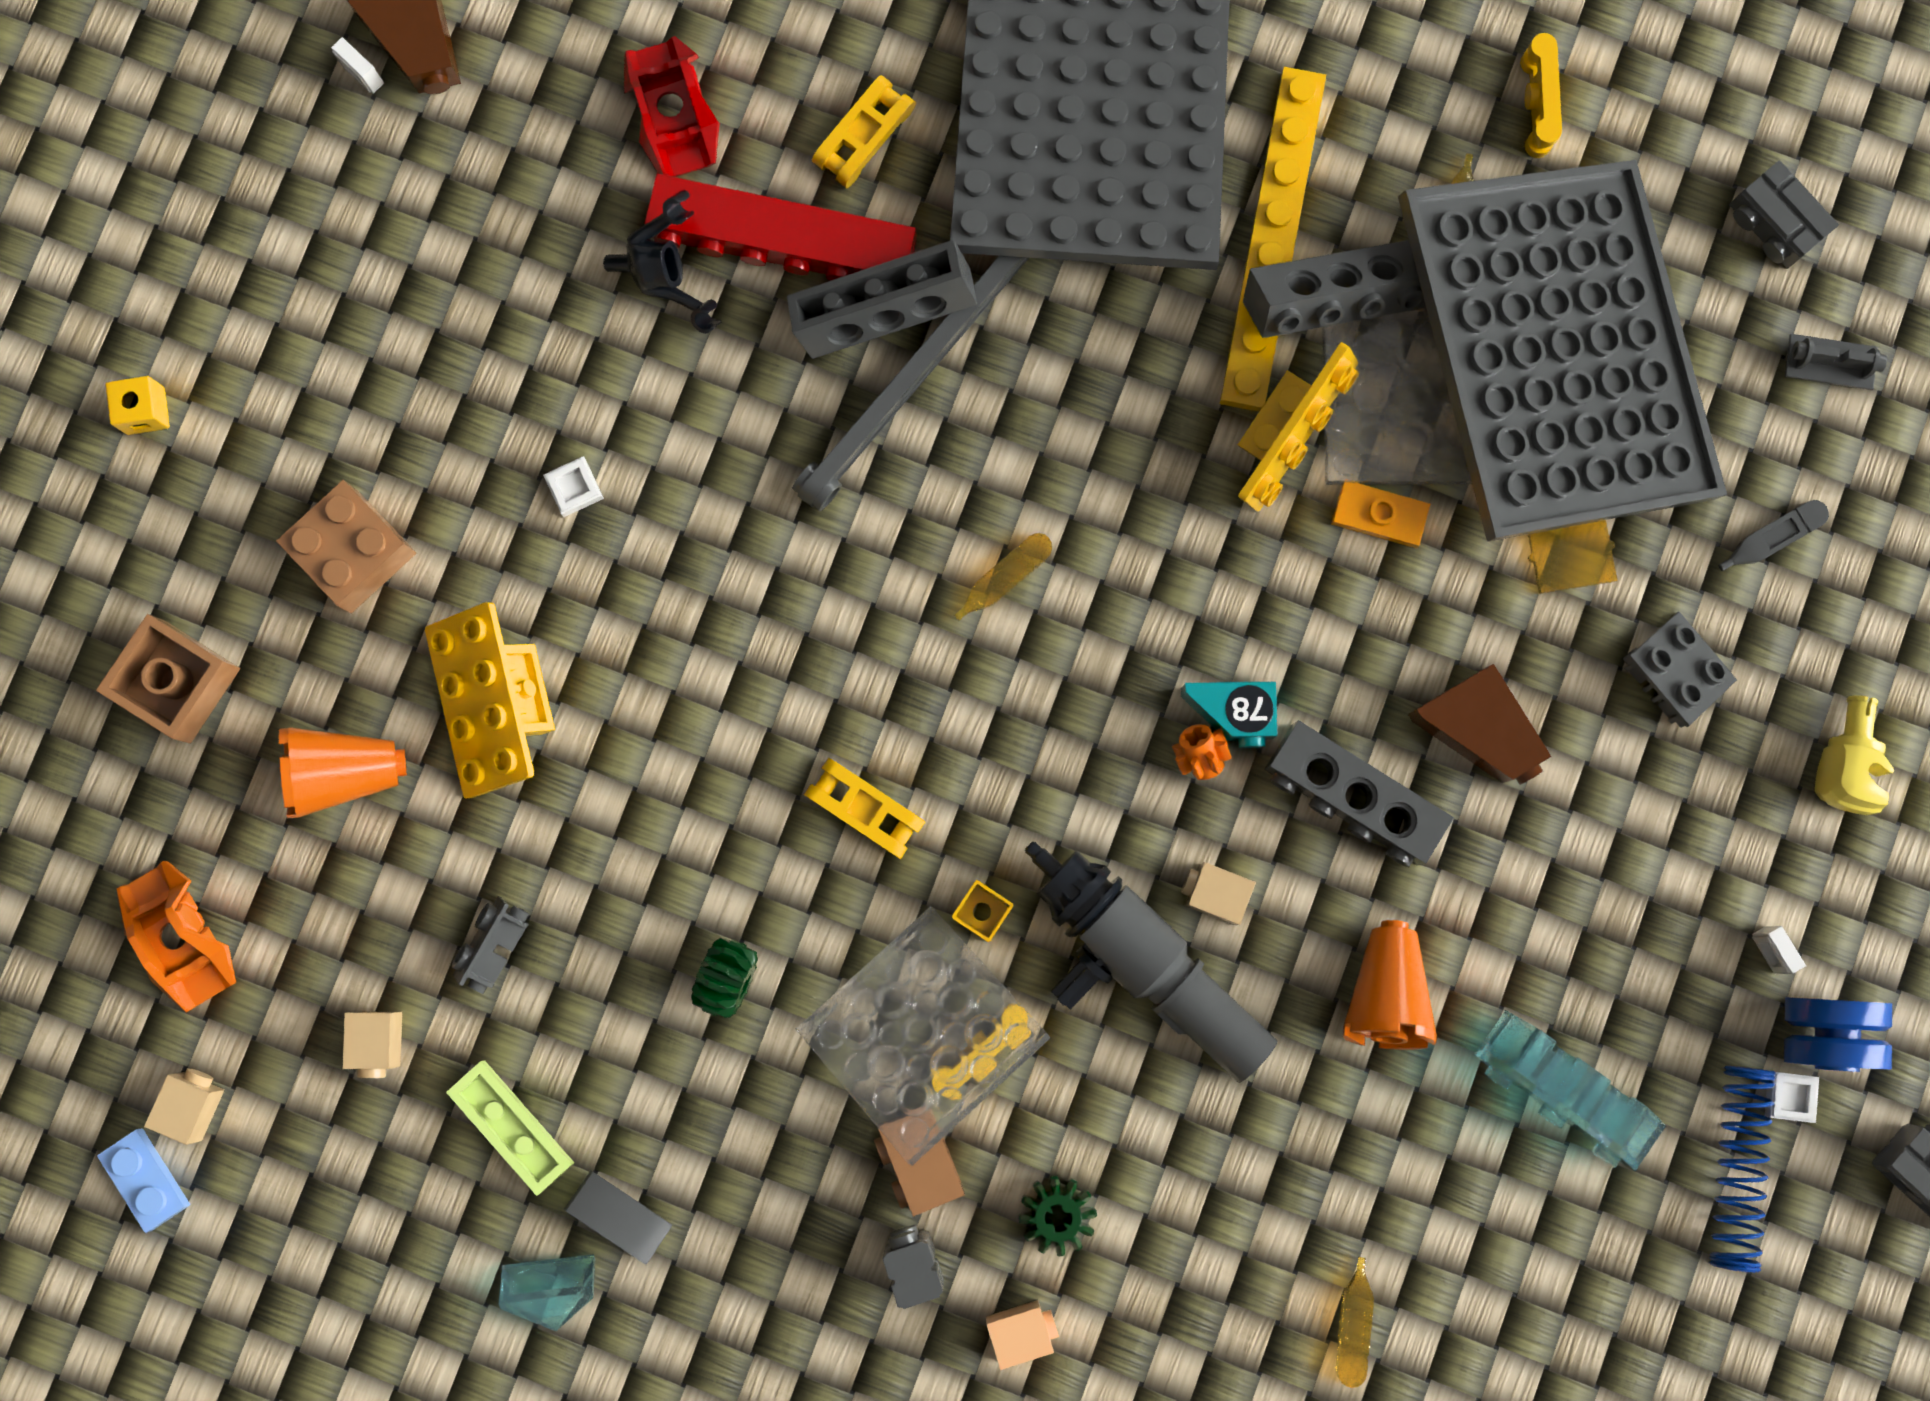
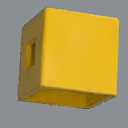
(149, 410)
(999, 908)

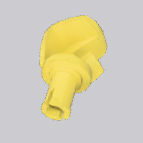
(1849, 758)

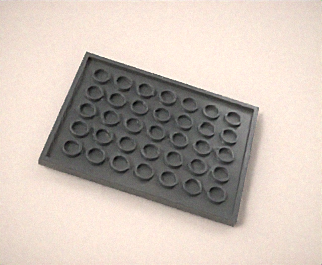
(1093, 131)
(1561, 348)

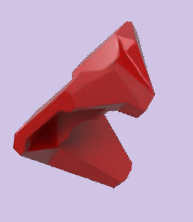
(680, 141)

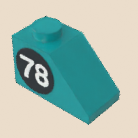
(1239, 708)

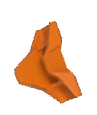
(183, 974)

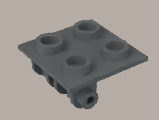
(1680, 671)

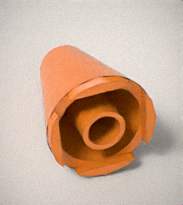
(334, 768)
(1391, 992)

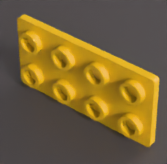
(1288, 421)
(488, 698)

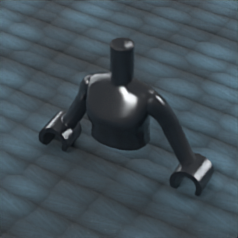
(658, 265)

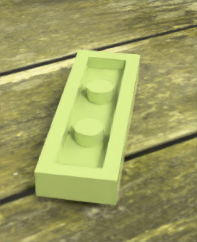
(510, 1127)

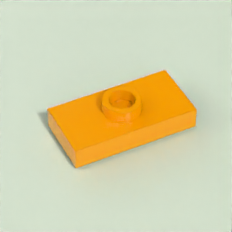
(1381, 514)

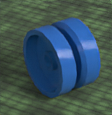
(1838, 1034)

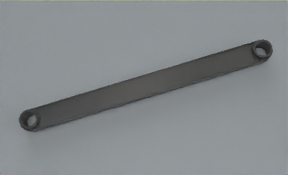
(820, 483)

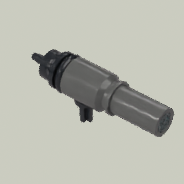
(1147, 959)

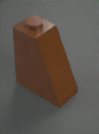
(414, 38)
(1485, 727)

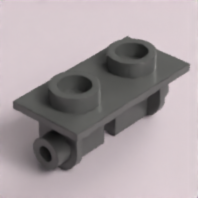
(1833, 361)
(478, 959)

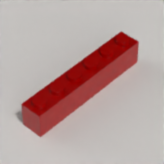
(778, 230)

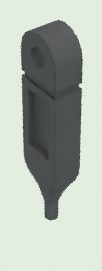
(1778, 534)

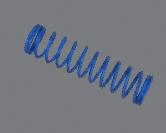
(1737, 1261)

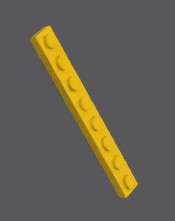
(1274, 228)

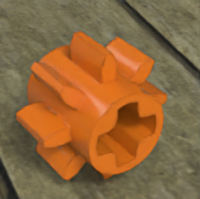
(1201, 752)

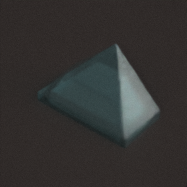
(548, 1289)

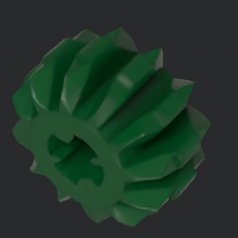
(724, 977)
(1045, 1225)

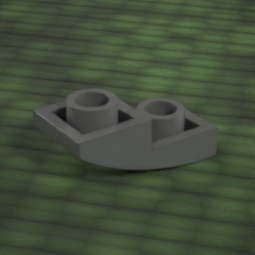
(618, 1217)

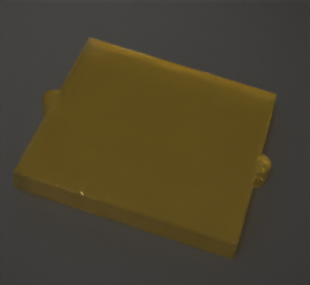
(1572, 557)

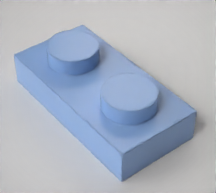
(143, 1180)

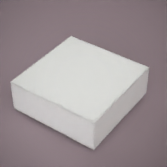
(357, 65)
(573, 486)
(1778, 950)
(1793, 1097)

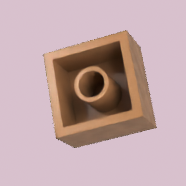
(346, 547)
(168, 679)

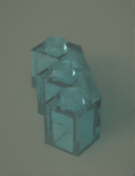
(1569, 1091)

